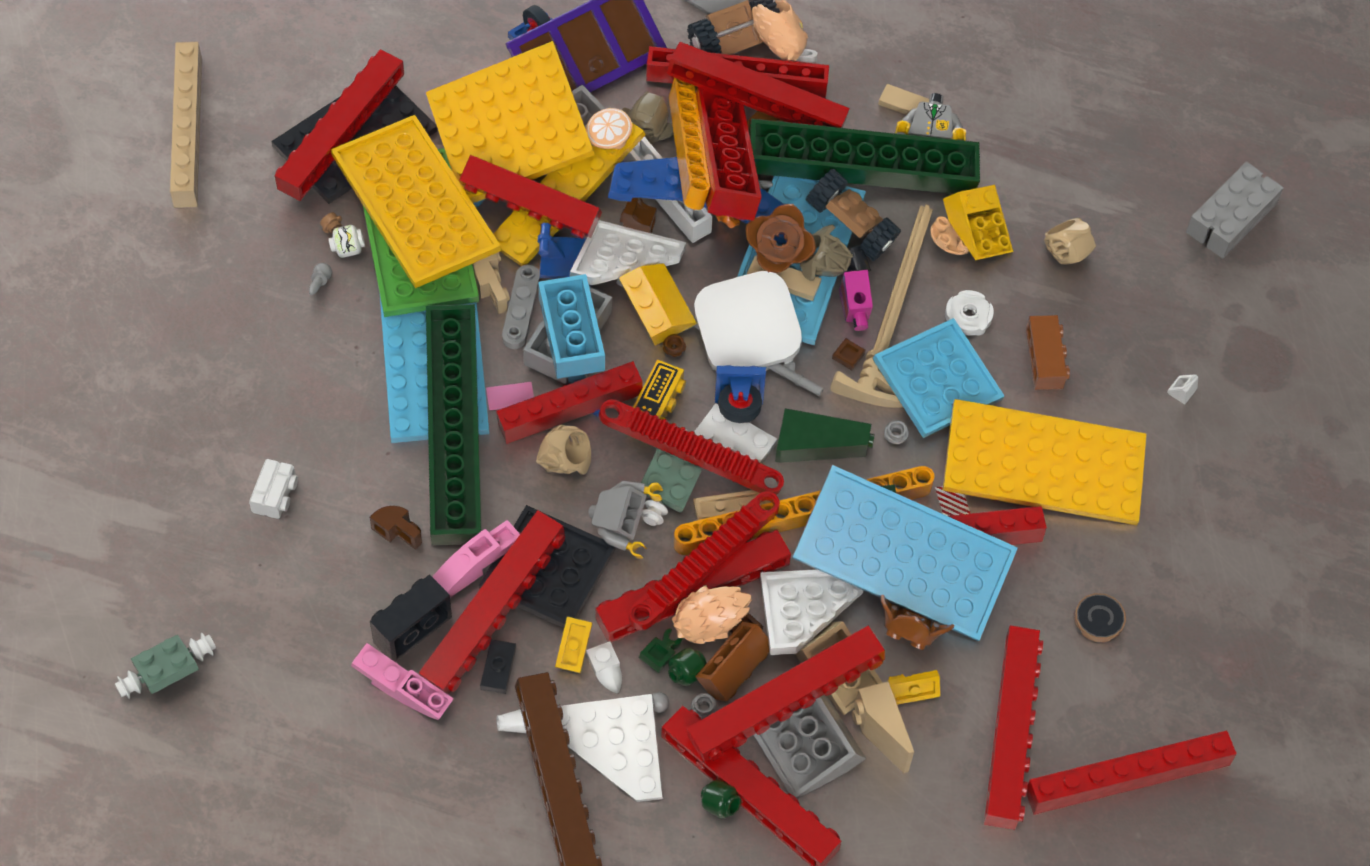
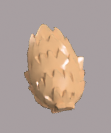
(780, 30)
(710, 613)

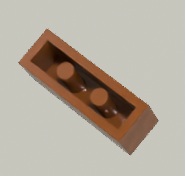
(1047, 352)
(734, 661)

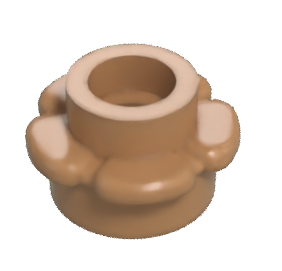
(330, 222)

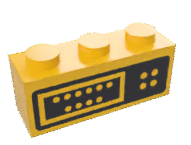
(661, 390)

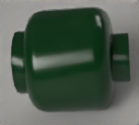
(685, 666)
(720, 799)

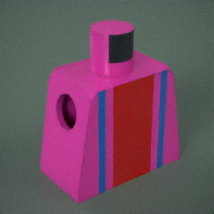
(856, 298)

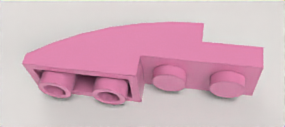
(475, 555)
(401, 684)

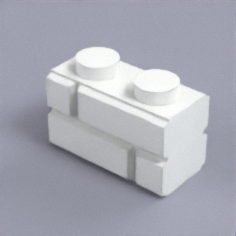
(273, 489)

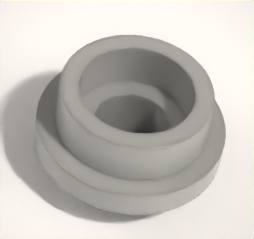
(896, 426)
(704, 699)

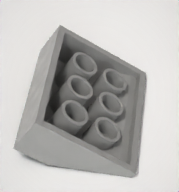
(810, 748)

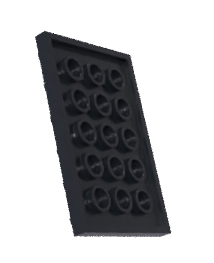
(391, 110)

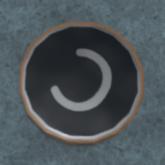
(1100, 617)

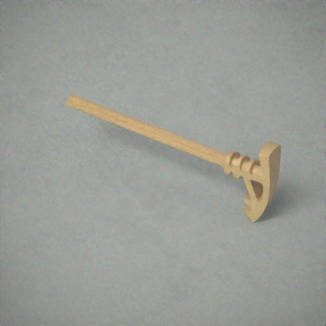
(871, 376)

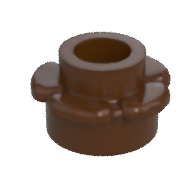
(674, 340)

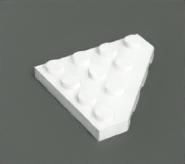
(620, 249)
(801, 606)
(618, 742)

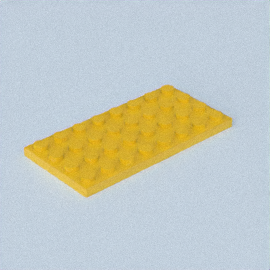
(415, 201)
(1045, 462)

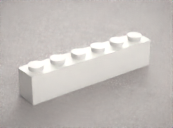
(692, 222)

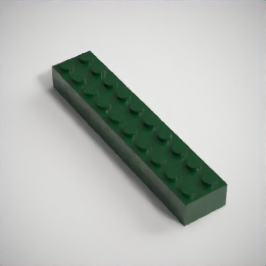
(865, 156)
(453, 424)

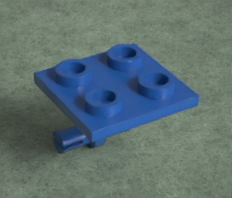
(557, 253)

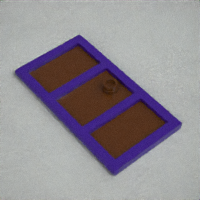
(596, 40)

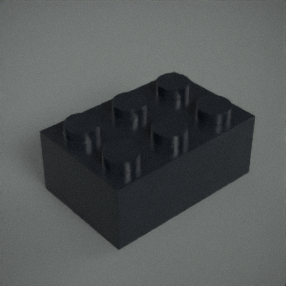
(410, 618)

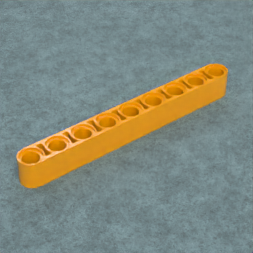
(689, 144)

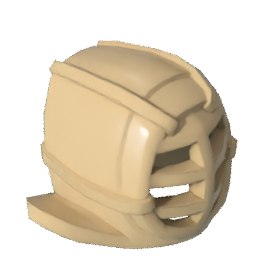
(1070, 241)
(563, 456)

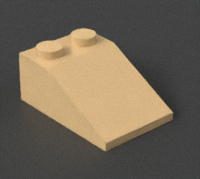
(846, 693)
(882, 724)

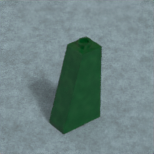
(821, 437)

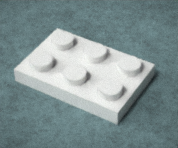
(738, 436)

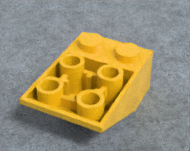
(979, 221)

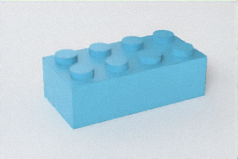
(571, 326)

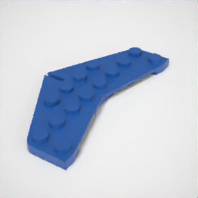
(662, 181)

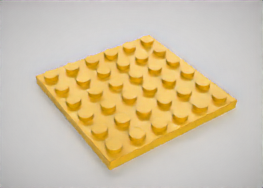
(512, 116)

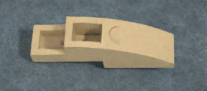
(489, 281)

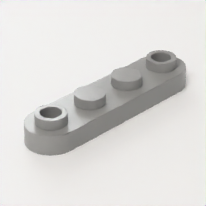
(521, 306)

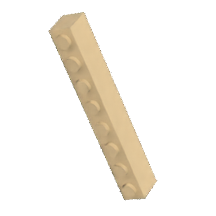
(186, 125)

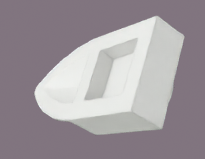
(606, 666)

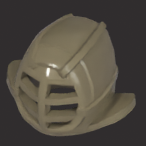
(652, 114)
(831, 258)

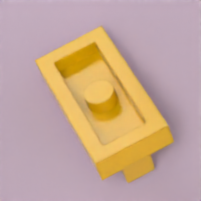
(573, 645)
(915, 687)

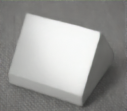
(1183, 387)

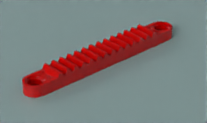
(690, 447)
(703, 560)

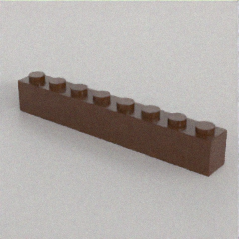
(556, 771)

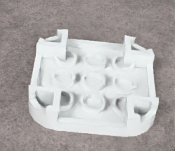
(748, 321)

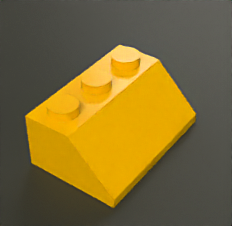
(657, 301)

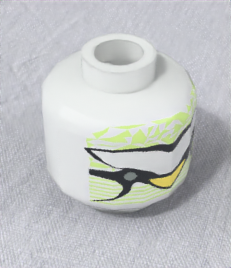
(347, 241)

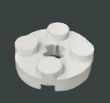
(980, 307)

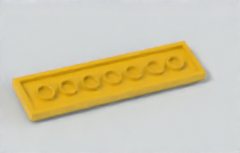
(520, 232)

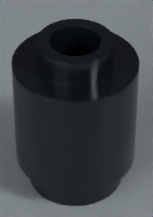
(858, 261)

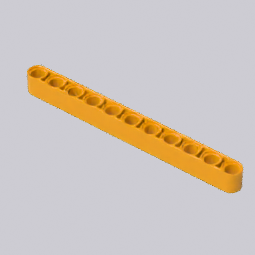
(791, 508)

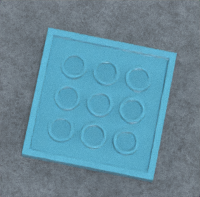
(933, 372)

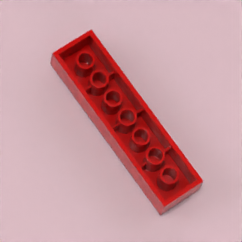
(729, 157)

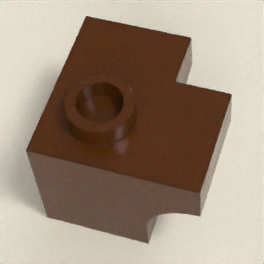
(639, 215)

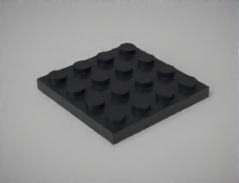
(569, 576)

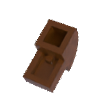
(393, 522)

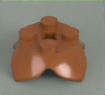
(783, 220)
(911, 625)

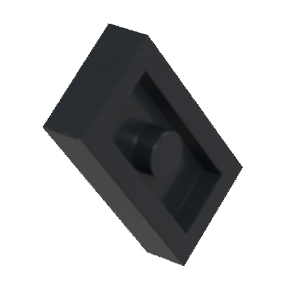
(498, 666)

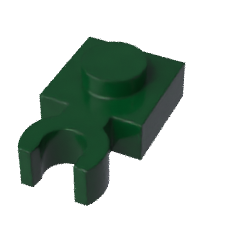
(659, 652)

